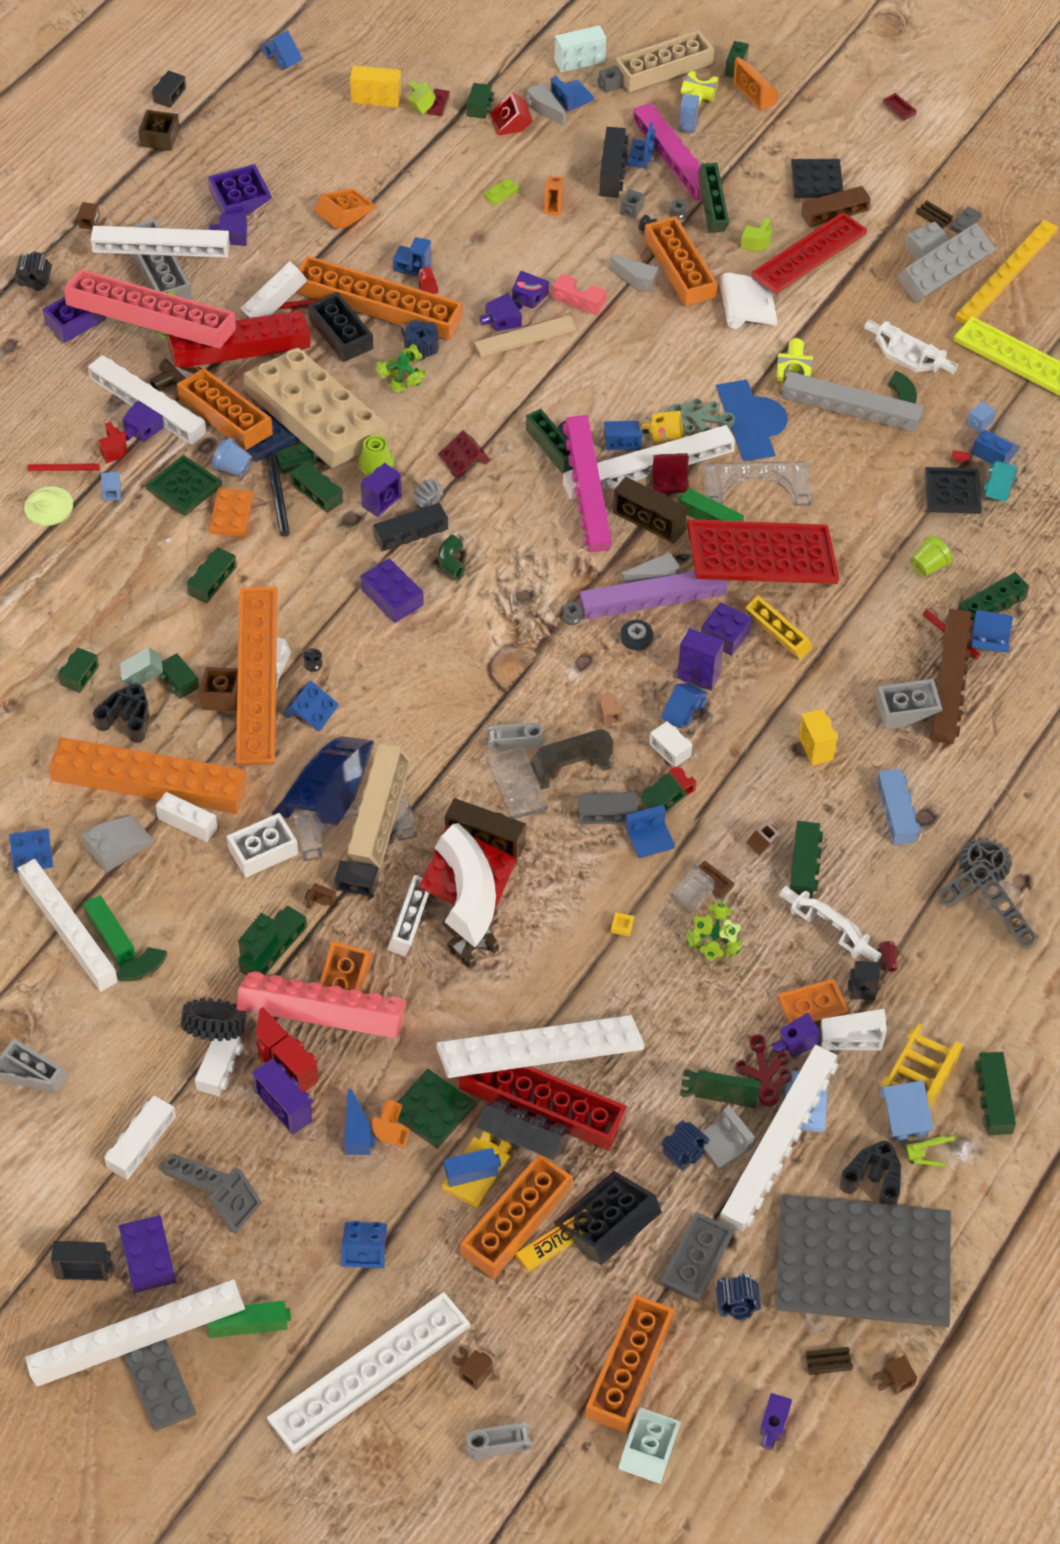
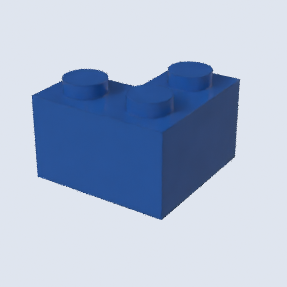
(283, 50)
(413, 259)
(682, 704)

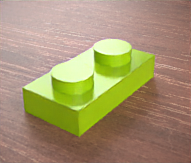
(501, 191)

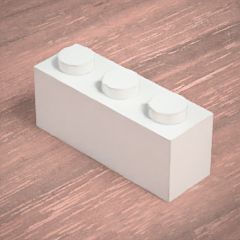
(186, 817)
(217, 1065)

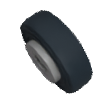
(630, 638)

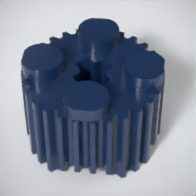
(423, 336)
(684, 1144)
(738, 1296)

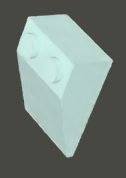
(649, 1445)

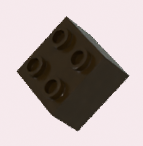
(159, 130)

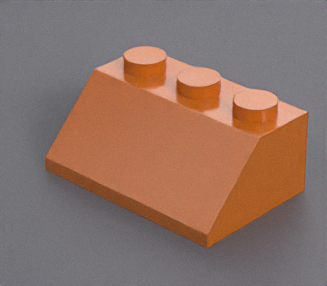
(754, 85)

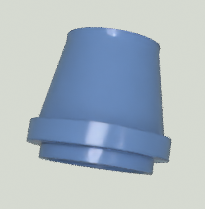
(231, 458)

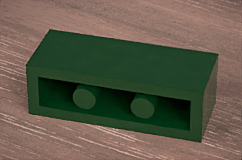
(317, 487)
(211, 575)

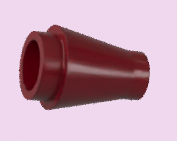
(888, 955)

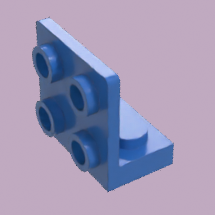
(570, 94)
(641, 150)
(622, 435)
(991, 631)
(312, 705)
(649, 831)
(30, 846)
(363, 1244)

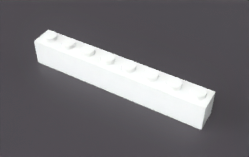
(160, 241)
(131, 388)
(67, 925)

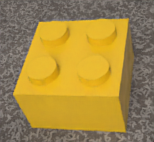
(817, 736)

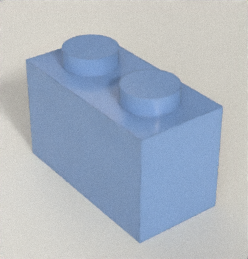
(689, 113)

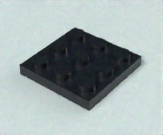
(816, 177)
(953, 490)

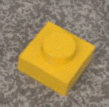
(622, 924)

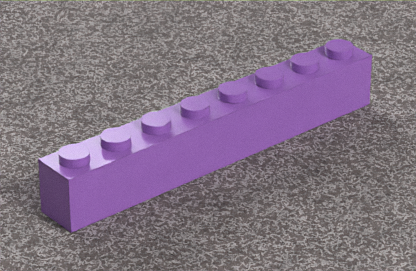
(648, 594)

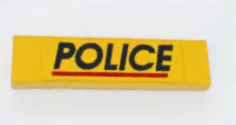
(547, 1246)

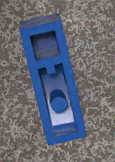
(358, 1130)

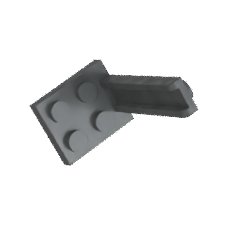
(231, 1193)

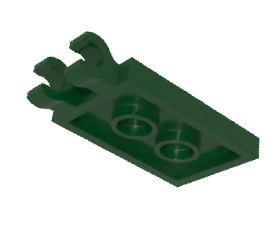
(721, 1088)

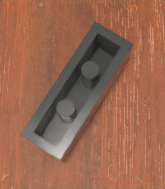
(606, 807)

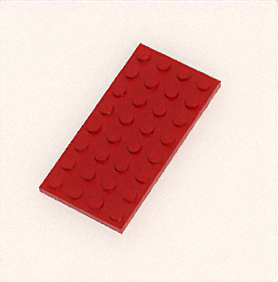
(762, 551)

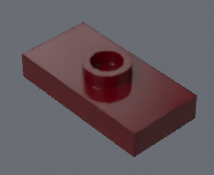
(440, 102)
(899, 106)

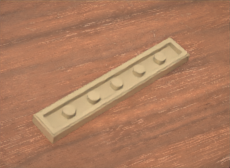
(524, 336)

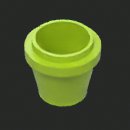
(374, 454)
(931, 556)

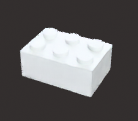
(262, 845)

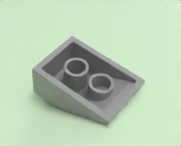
(925, 240)
(907, 702)
(116, 841)

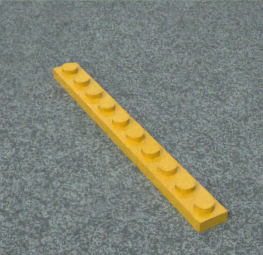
(1007, 272)

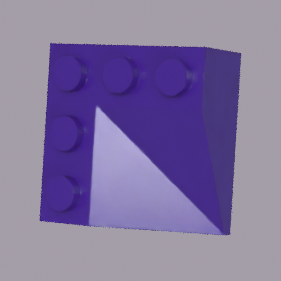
(239, 190)

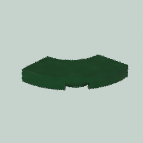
(904, 387)
(145, 964)

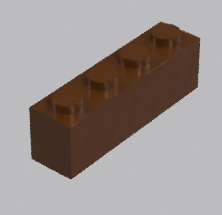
(827, 207)

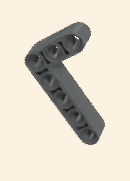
(995, 900)

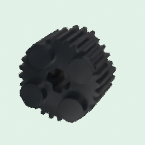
(33, 270)

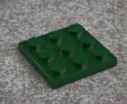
(184, 485)
(434, 1108)

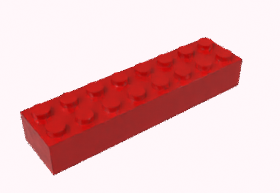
(251, 339)
(582, 1111)

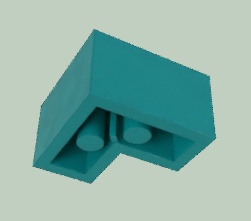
(1001, 480)

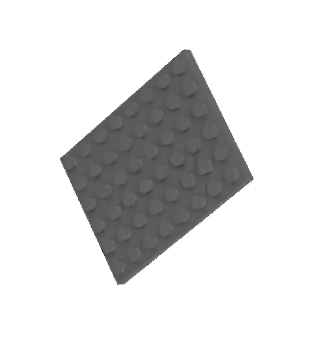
(864, 1260)

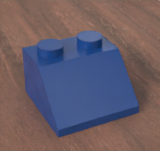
(994, 447)

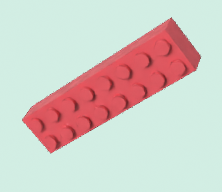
(322, 1004)

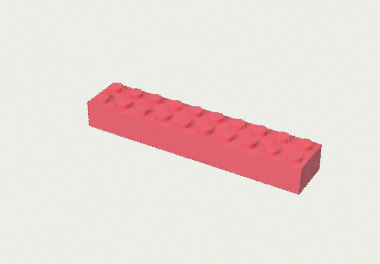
(150, 308)

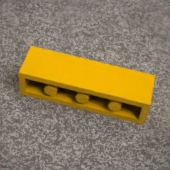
(779, 627)

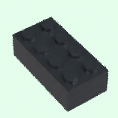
(613, 162)
(340, 327)
(524, 1128)

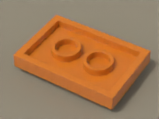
(231, 512)
(818, 1000)

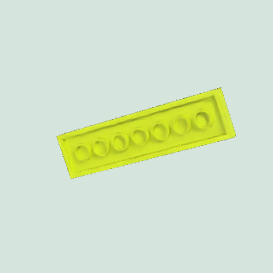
(1010, 353)

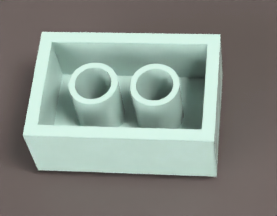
(580, 48)

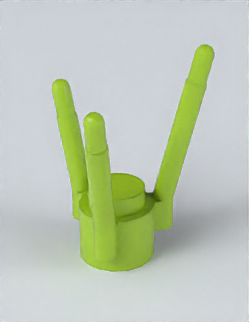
(916, 1150)

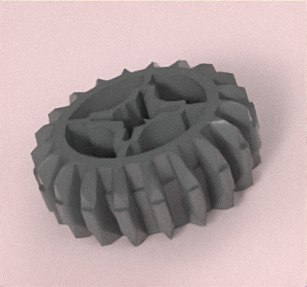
(986, 853)

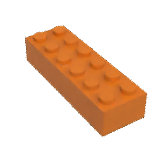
(680, 261)
(224, 409)
(516, 1216)
(629, 1363)

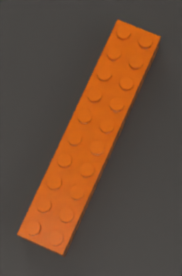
(380, 296)
(147, 774)

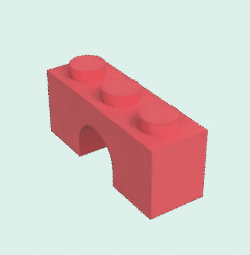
(590, 300)

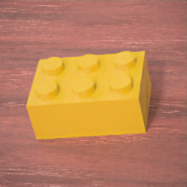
(375, 86)

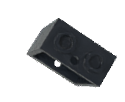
(81, 1260)

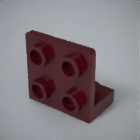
(462, 453)
(670, 473)

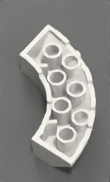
(473, 884)

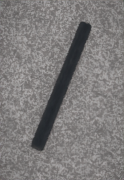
(278, 494)

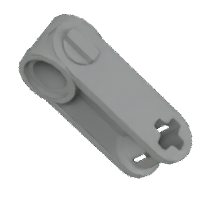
(515, 735)
(498, 1440)

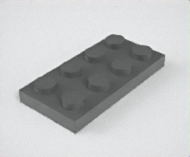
(697, 1257)
(160, 1385)

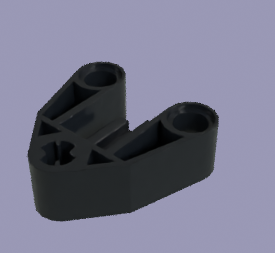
(125, 703)
(873, 1155)

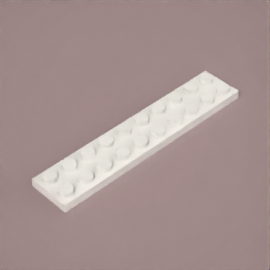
(539, 1046)
(368, 1372)

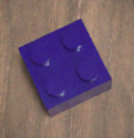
(381, 489)
(728, 626)

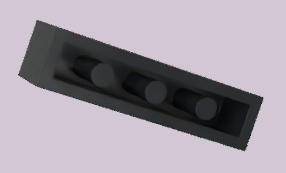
(410, 527)

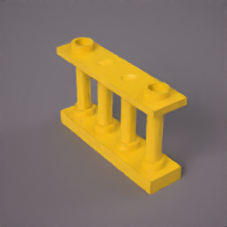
(942, 1069)

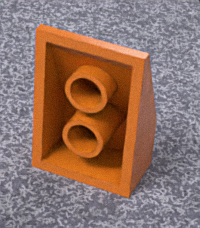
(343, 207)
(346, 967)

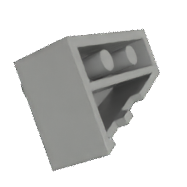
(30, 1069)

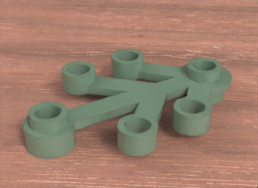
(700, 415)

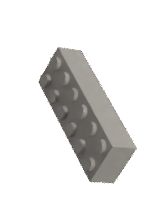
(946, 263)
(162, 271)

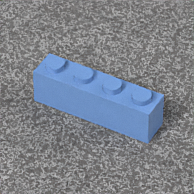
(897, 806)

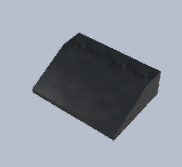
(618, 1213)

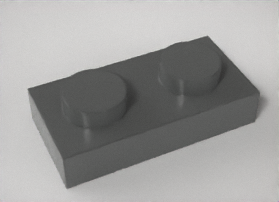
(966, 219)

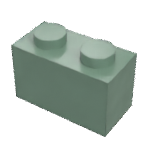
(141, 667)

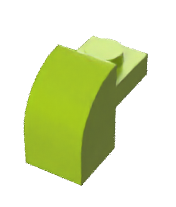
(422, 96)
(757, 238)

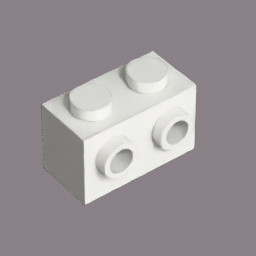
(671, 744)

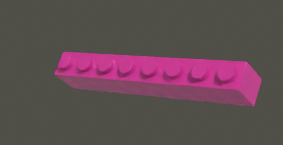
(670, 148)
(588, 483)

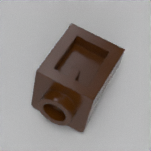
(321, 894)

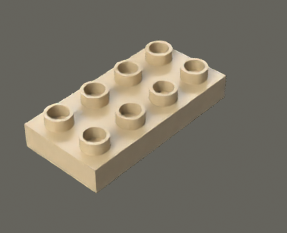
(313, 406)

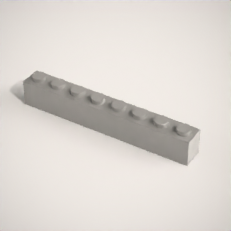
(852, 401)

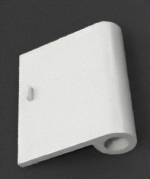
(746, 300)

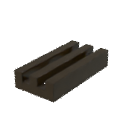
(935, 212)
(828, 1360)

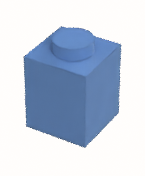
(981, 417)
(111, 486)

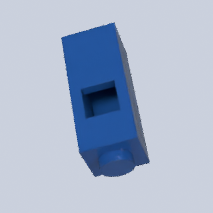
(472, 1167)

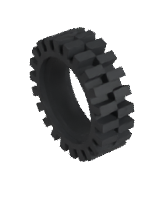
(197, 1021)

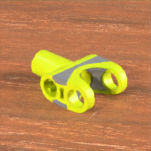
(704, 89)
(794, 361)

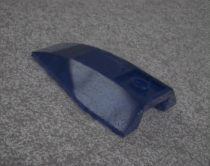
(328, 780)

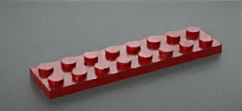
(809, 253)

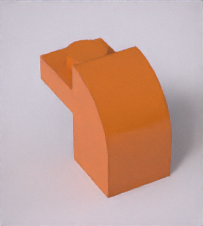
(386, 1127)

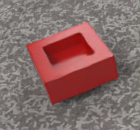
(960, 456)

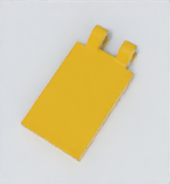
(476, 1191)

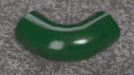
(447, 558)

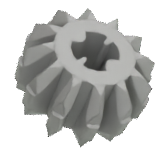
(427, 493)

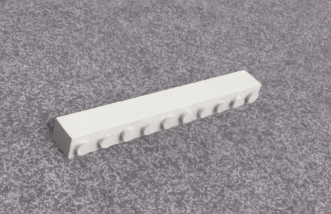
(639, 463)
(779, 1138)
(134, 1333)

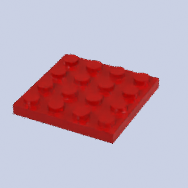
(440, 877)

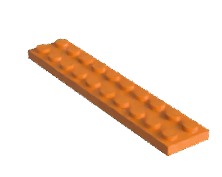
(257, 676)

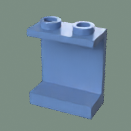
(907, 1110)

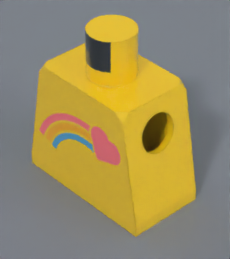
(665, 427)

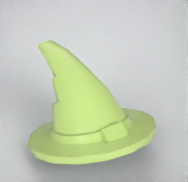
(48, 506)

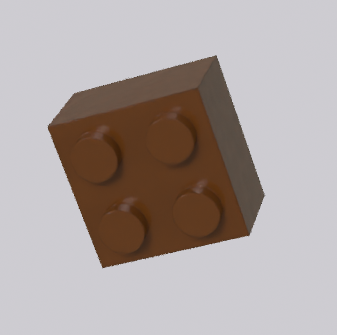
(219, 689)

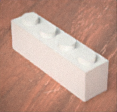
(275, 292)
(408, 918)
(139, 1137)

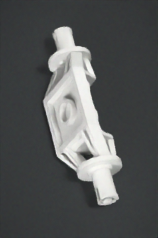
(908, 350)
(851, 930)

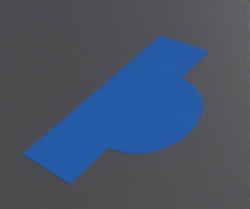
(754, 419)

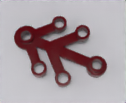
(763, 1074)

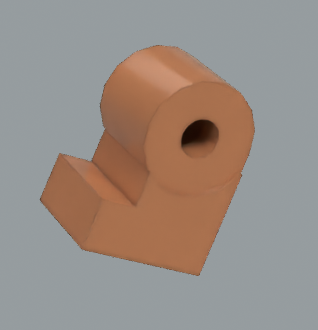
(608, 709)

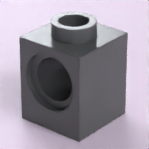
(610, 79)
(632, 203)

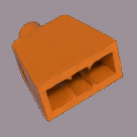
(554, 189)

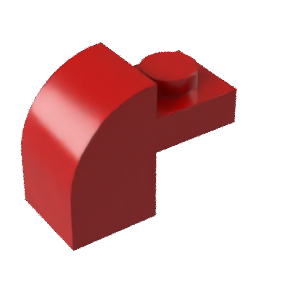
(114, 445)

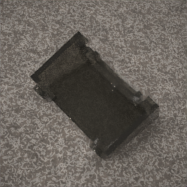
(593, 746)

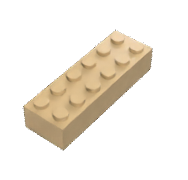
(665, 60)
(379, 805)

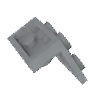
(728, 1138)

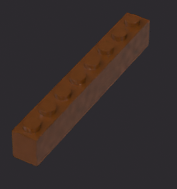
(951, 676)

